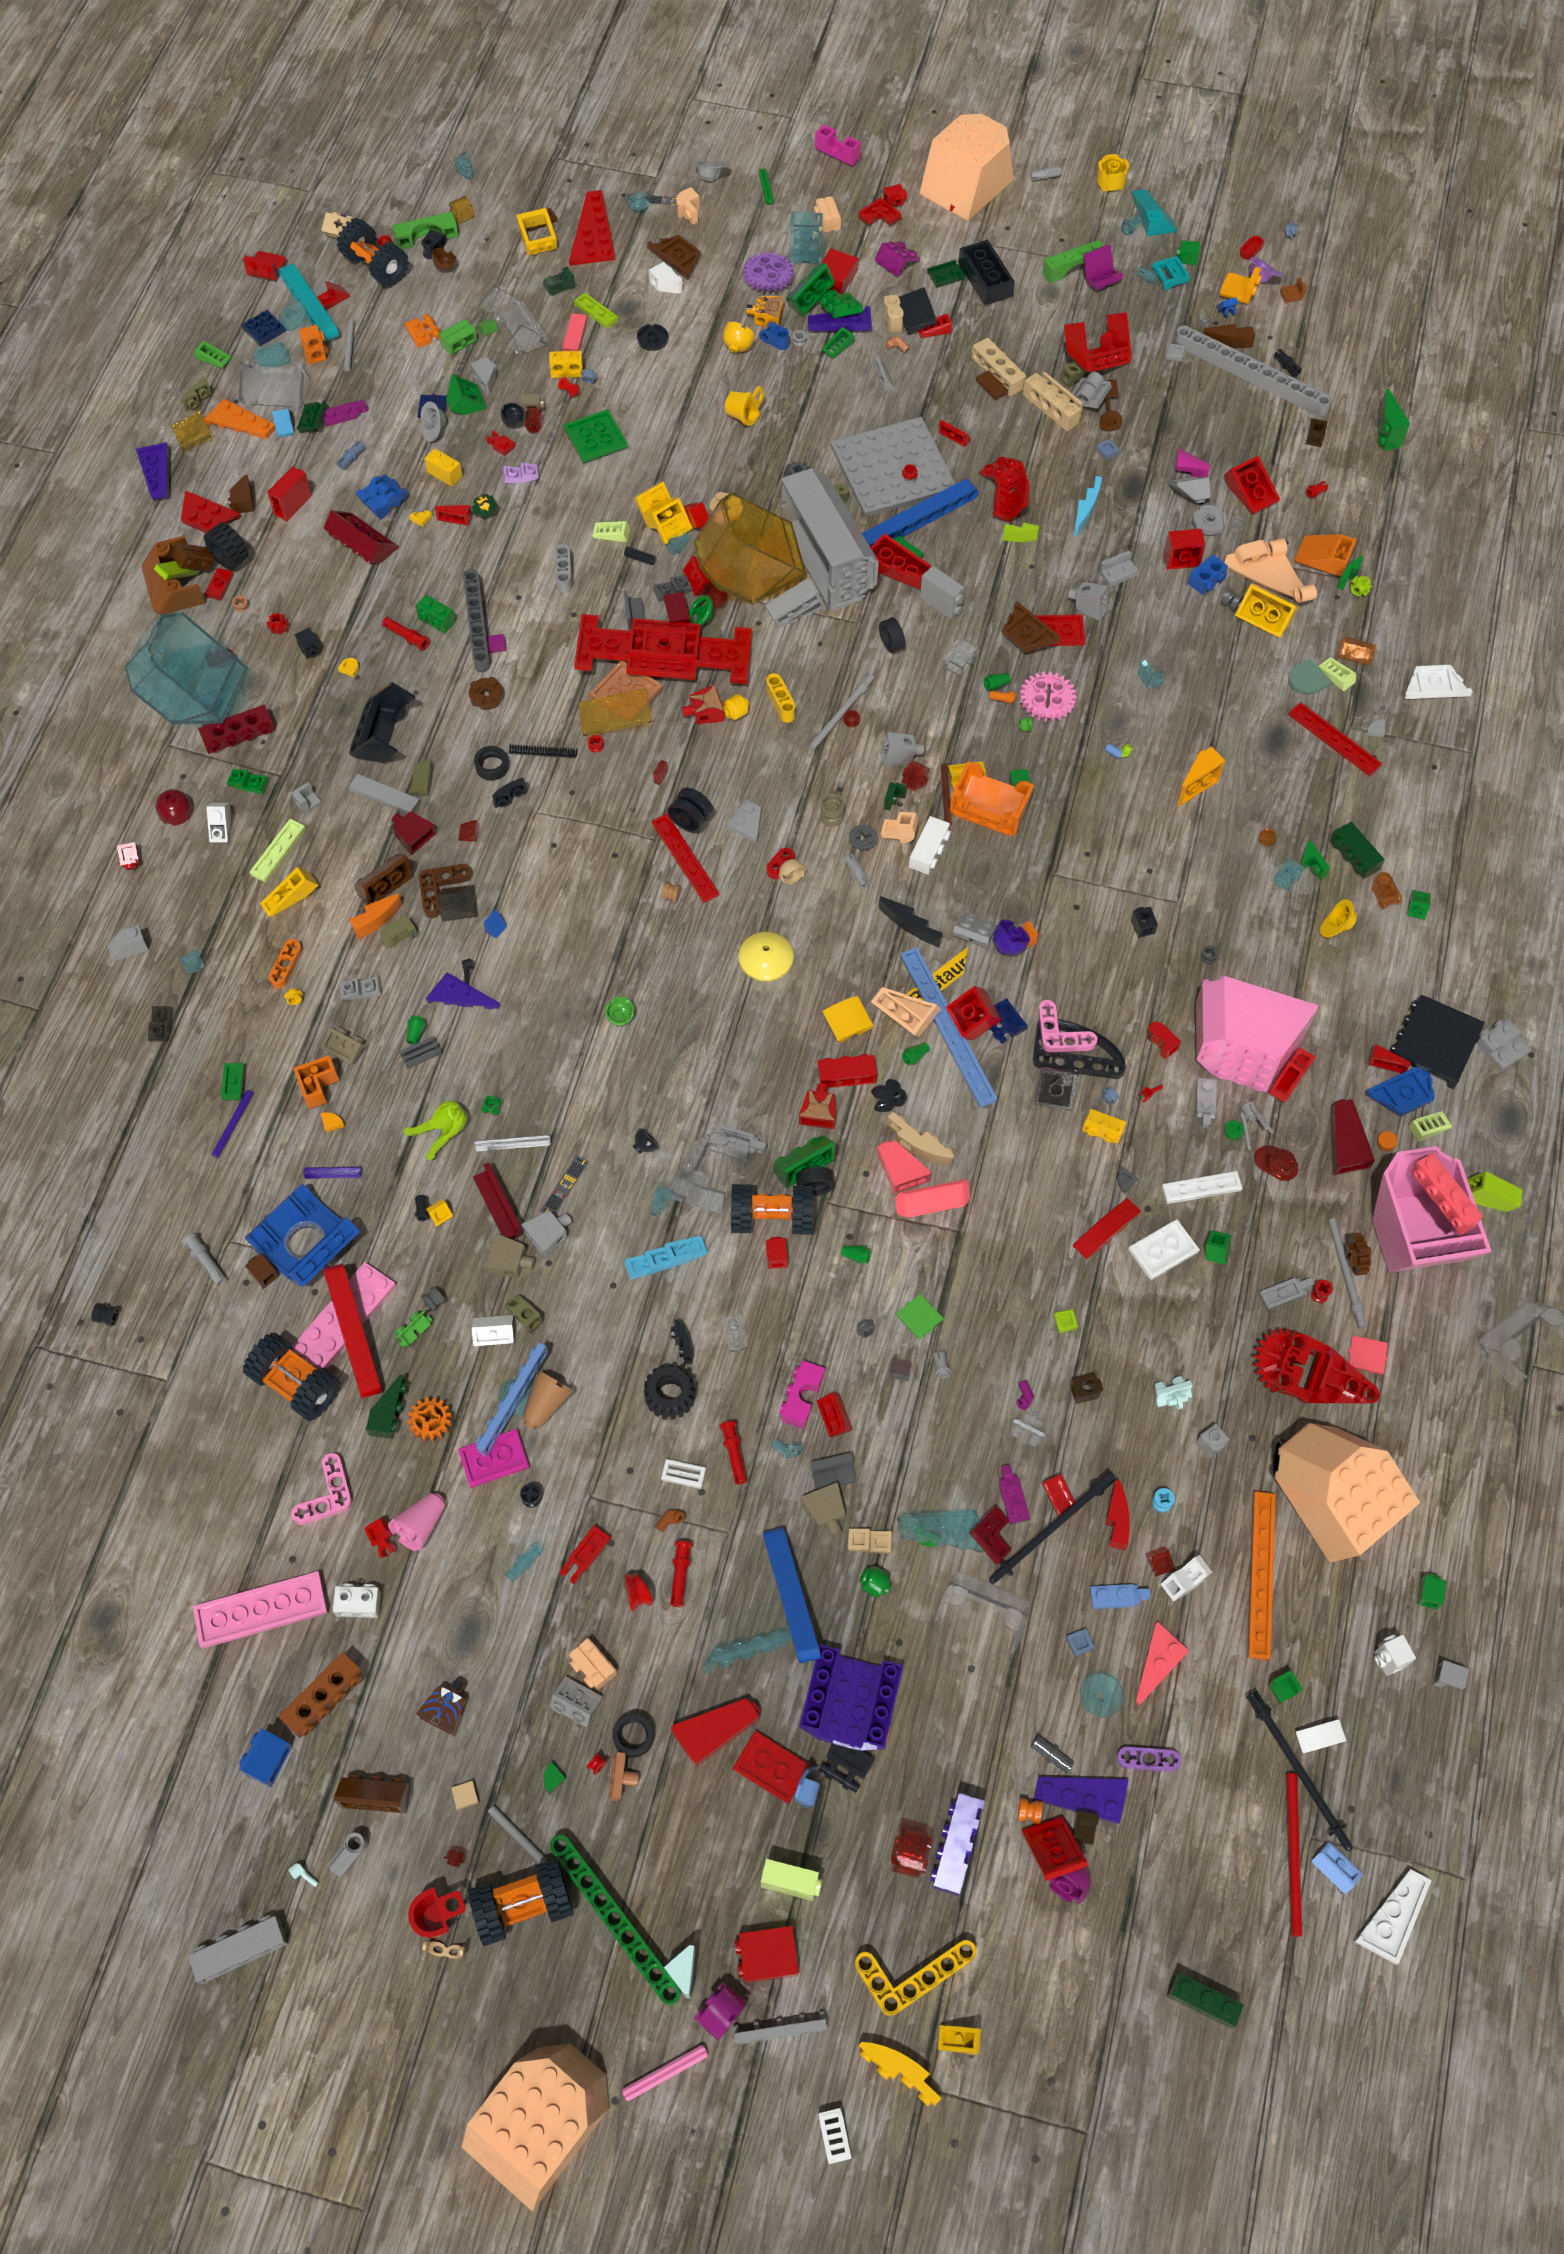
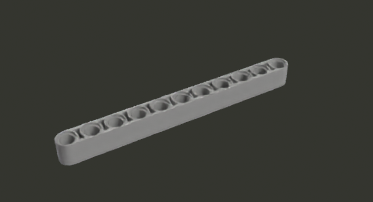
(1253, 371)

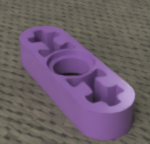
(1142, 1766)

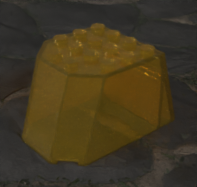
(748, 550)

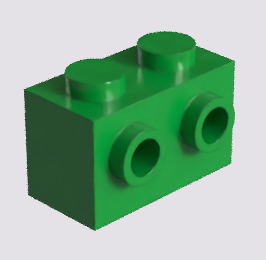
(435, 614)

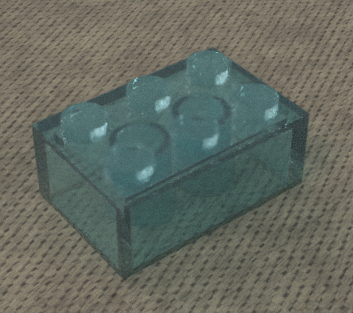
(806, 237)

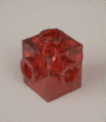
(915, 775)

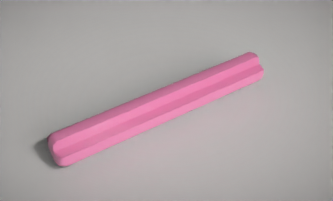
(664, 2073)

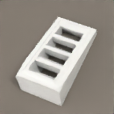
(829, 2115)

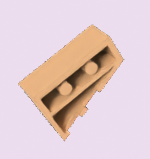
(906, 1010)

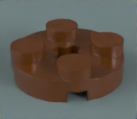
(483, 685)

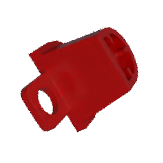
(429, 1913)

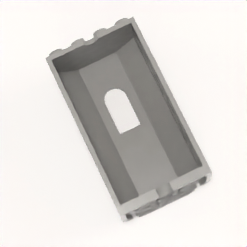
(828, 539)

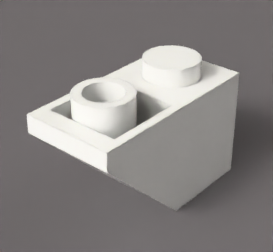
(665, 279)
(219, 822)

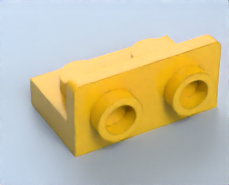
(1104, 1126)

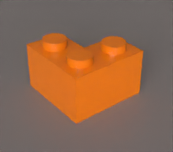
(312, 1077)

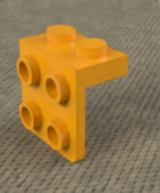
(1241, 286)

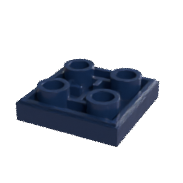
(263, 327)

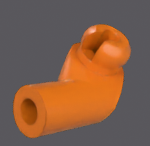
(1002, 696)

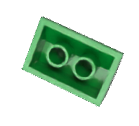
(810, 289)
(815, 1153)

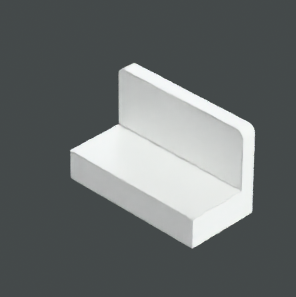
(492, 1330)

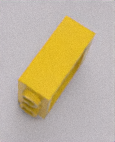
(533, 219)

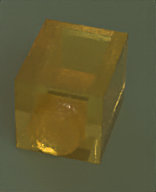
(461, 209)

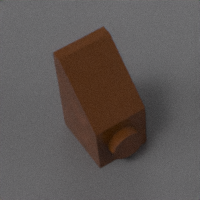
(241, 496)

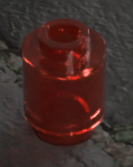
(533, 420)

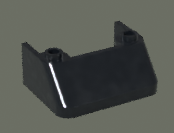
(378, 722)

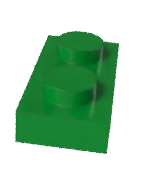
(232, 1081)

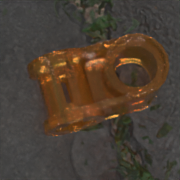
(1387, 893)

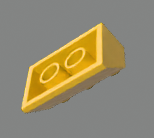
(1267, 610)

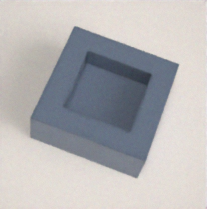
(1107, 449)
(1080, 1643)

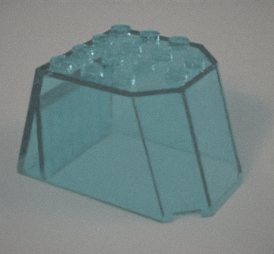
(184, 672)

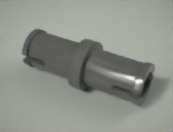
(1052, 1754)

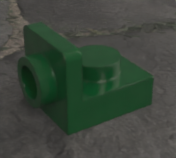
(894, 791)

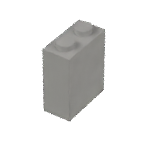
(942, 592)

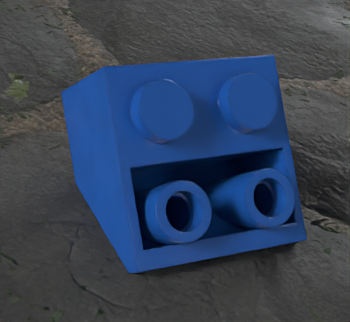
(264, 1757)

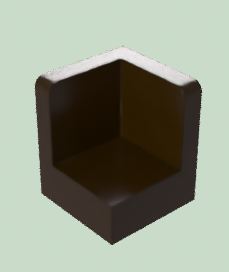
(1084, 1827)

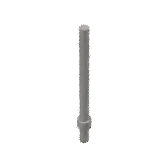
(860, 689)
(1357, 1307)

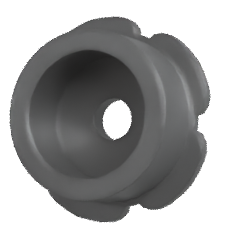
(865, 1328)

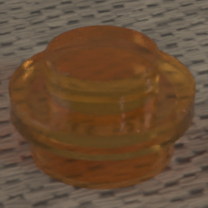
(1267, 837)

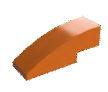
(376, 915)

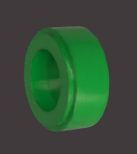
(1233, 1130)

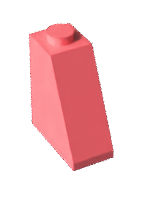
(901, 1167)

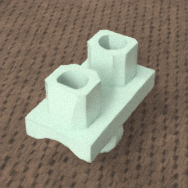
(1174, 1394)

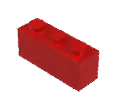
(847, 1071)

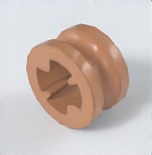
(240, 599)

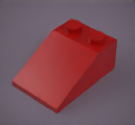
(1252, 485)

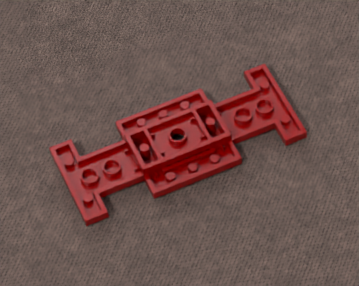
(645, 643)

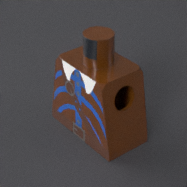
(444, 1708)

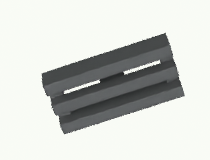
(418, 1050)

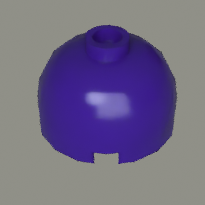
(1010, 939)

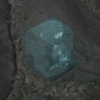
(1288, 874)

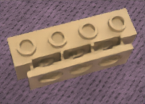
(1058, 402)

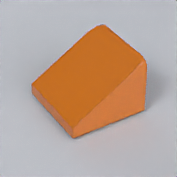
(1029, 928)

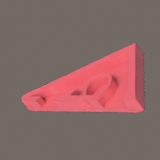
(1162, 1657)

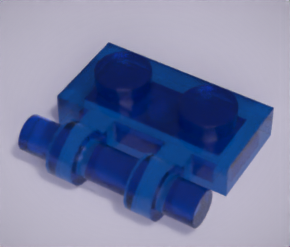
(1011, 1022)

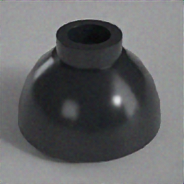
(644, 1141)

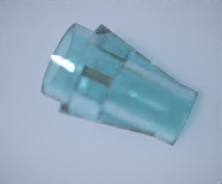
(1129, 225)
(677, 543)

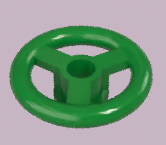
(704, 612)

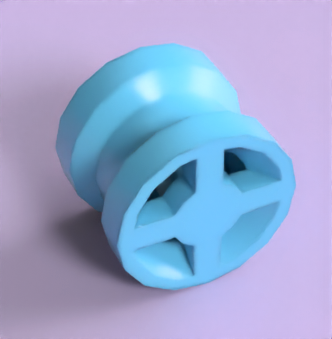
(1160, 1504)

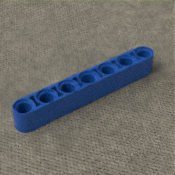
(791, 1595)

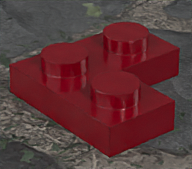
(987, 1535)

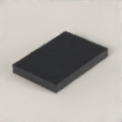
(917, 310)

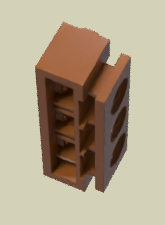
(324, 1684)

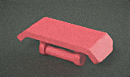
(933, 1199)

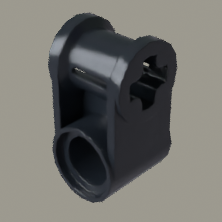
(433, 241)

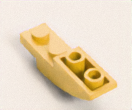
(893, 2062)

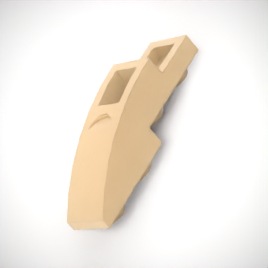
(925, 1146)

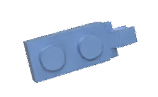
(1117, 1596)

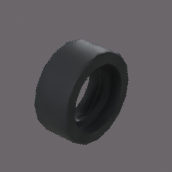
(892, 635)
(491, 774)
(818, 1177)
(633, 1718)

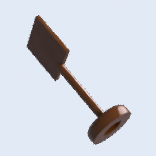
(1111, 419)

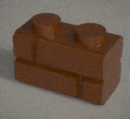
(193, 557)

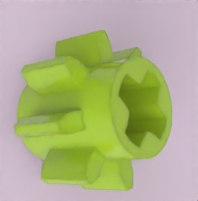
(1360, 585)

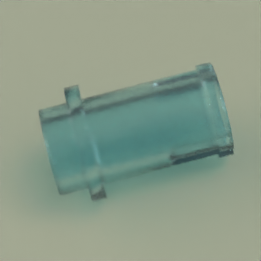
(1148, 275)

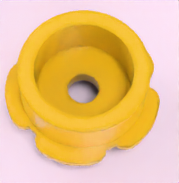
(293, 996)

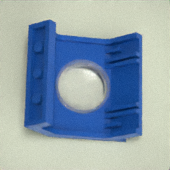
(301, 1236)

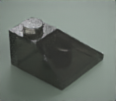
(457, 903)
(1057, 1087)

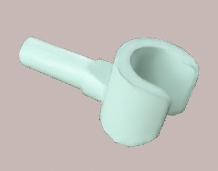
(297, 1870)

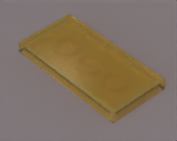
(614, 712)

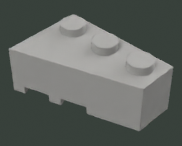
(794, 603)

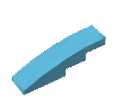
(1087, 506)
(667, 1257)

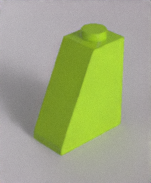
(1495, 1192)

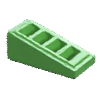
(205, 357)

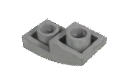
(356, 989)

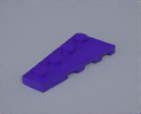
(825, 322)
(155, 468)

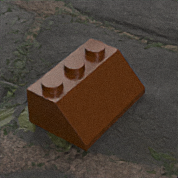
(384, 879)
(373, 1794)

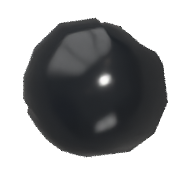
(512, 414)

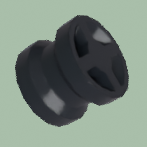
(531, 1490)

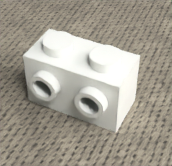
(357, 1601)
(1394, 1654)

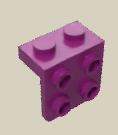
(894, 256)
(1100, 268)

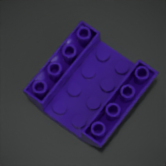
(850, 1701)

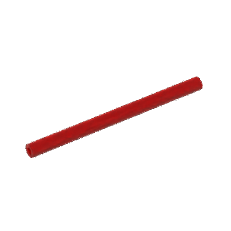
(1294, 1855)

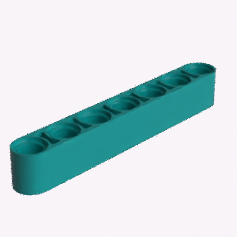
(314, 310)

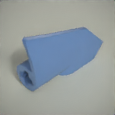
(807, 1789)

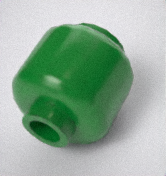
(875, 1581)

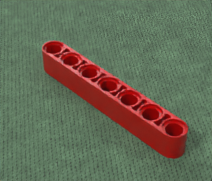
(352, 1331)

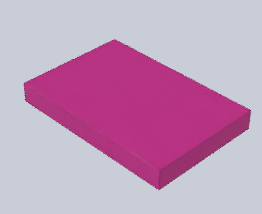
(503, 1459)

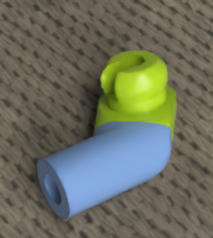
(1119, 752)

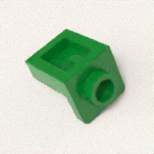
(1419, 904)

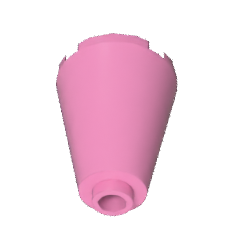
(417, 1521)

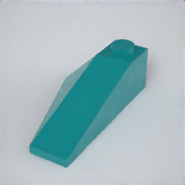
(1153, 216)

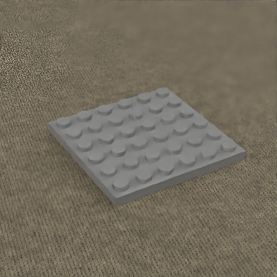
(876, 461)

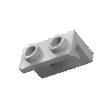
(1118, 569)
(575, 1701)

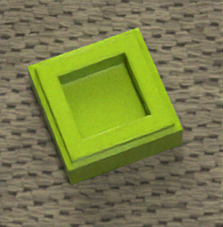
(1065, 1321)

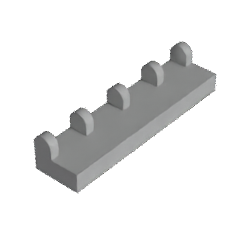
(780, 2031)

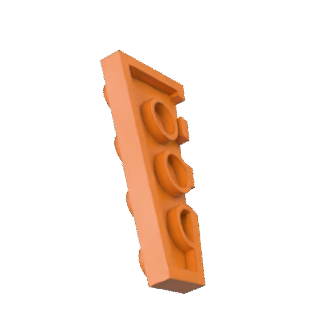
(239, 419)

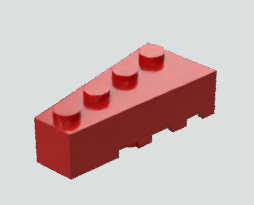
(899, 562)

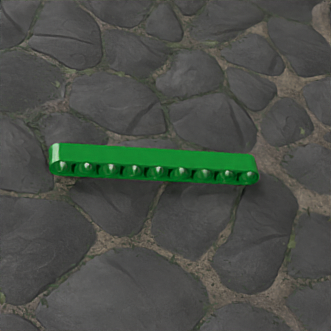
(622, 1927)

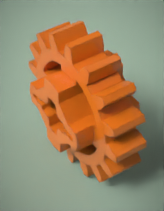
(424, 1412)

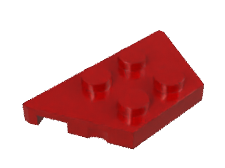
(205, 514)

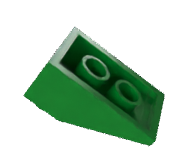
(1391, 424)

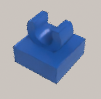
(1228, 305)

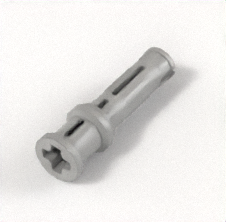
(200, 1253)

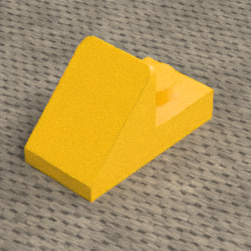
(959, 2039)

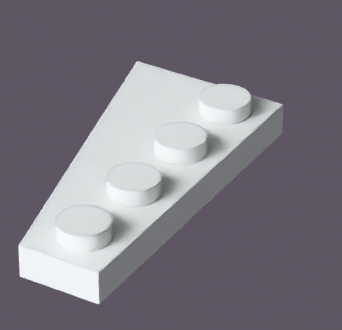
(1394, 1921)

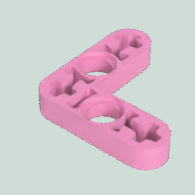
(1054, 1035)
(331, 1500)

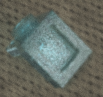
(463, 167)
(1148, 675)
(660, 1199)

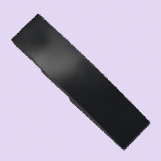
(905, 918)

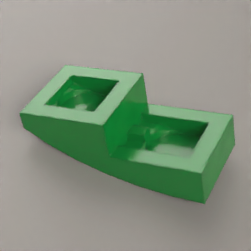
(1350, 572)

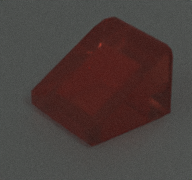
(468, 831)
(1160, 1561)

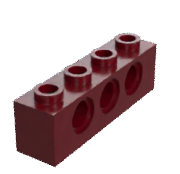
(236, 729)

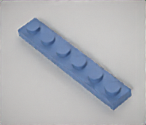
(515, 1393)

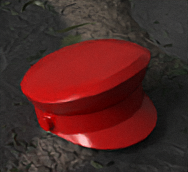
(636, 1591)

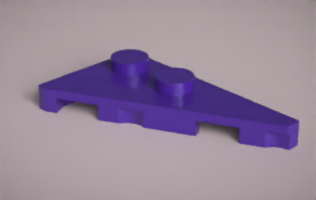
(454, 991)

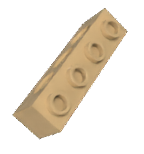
(991, 358)

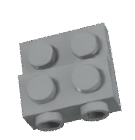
(1503, 1044)

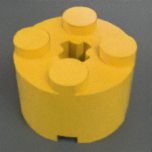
(1112, 173)

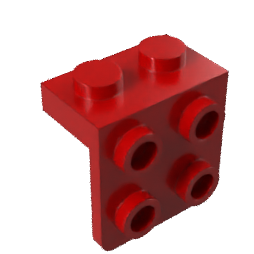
(264, 265)
(1008, 503)

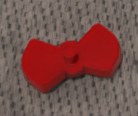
(572, 388)

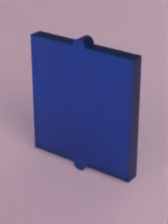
(439, 400)

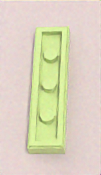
(277, 850)

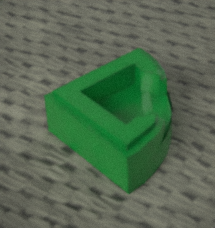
(552, 1778)

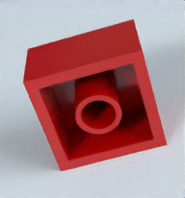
(1184, 549)
(973, 1013)

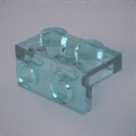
(271, 356)

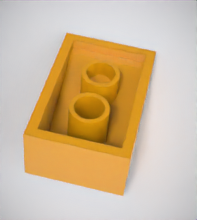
(1202, 775)

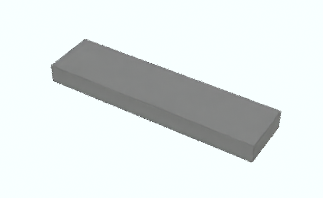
(384, 794)

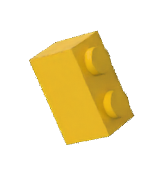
(443, 467)

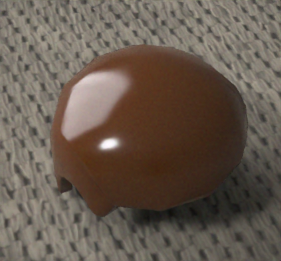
(443, 260)

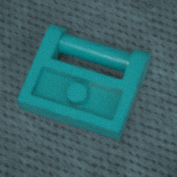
(1174, 269)

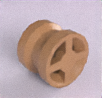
(671, 892)

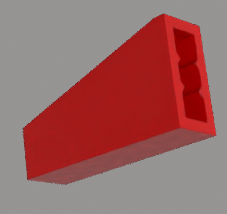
(715, 1729)

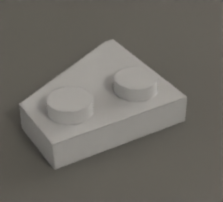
(746, 821)

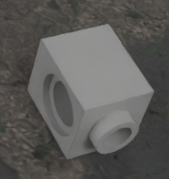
(1212, 1440)

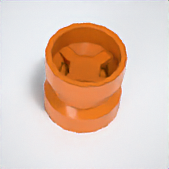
(1030, 1810)

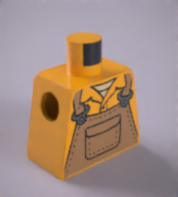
(766, 310)

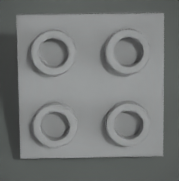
(1092, 390)
(973, 928)

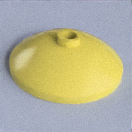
(766, 964)

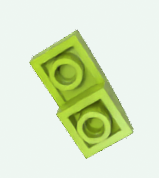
(1026, 533)

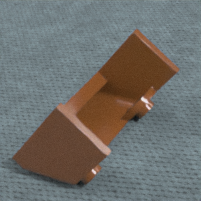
(168, 595)

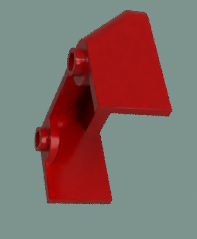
(1114, 348)

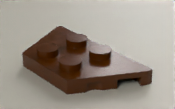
(677, 253)
(1027, 630)

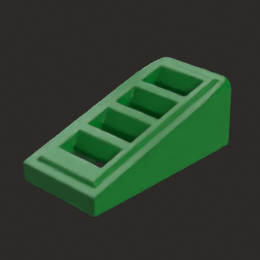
(842, 333)

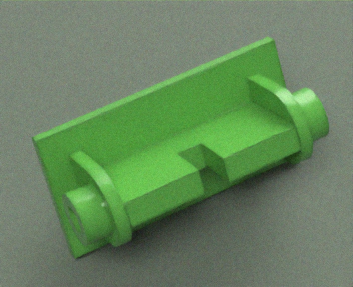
(406, 1334)

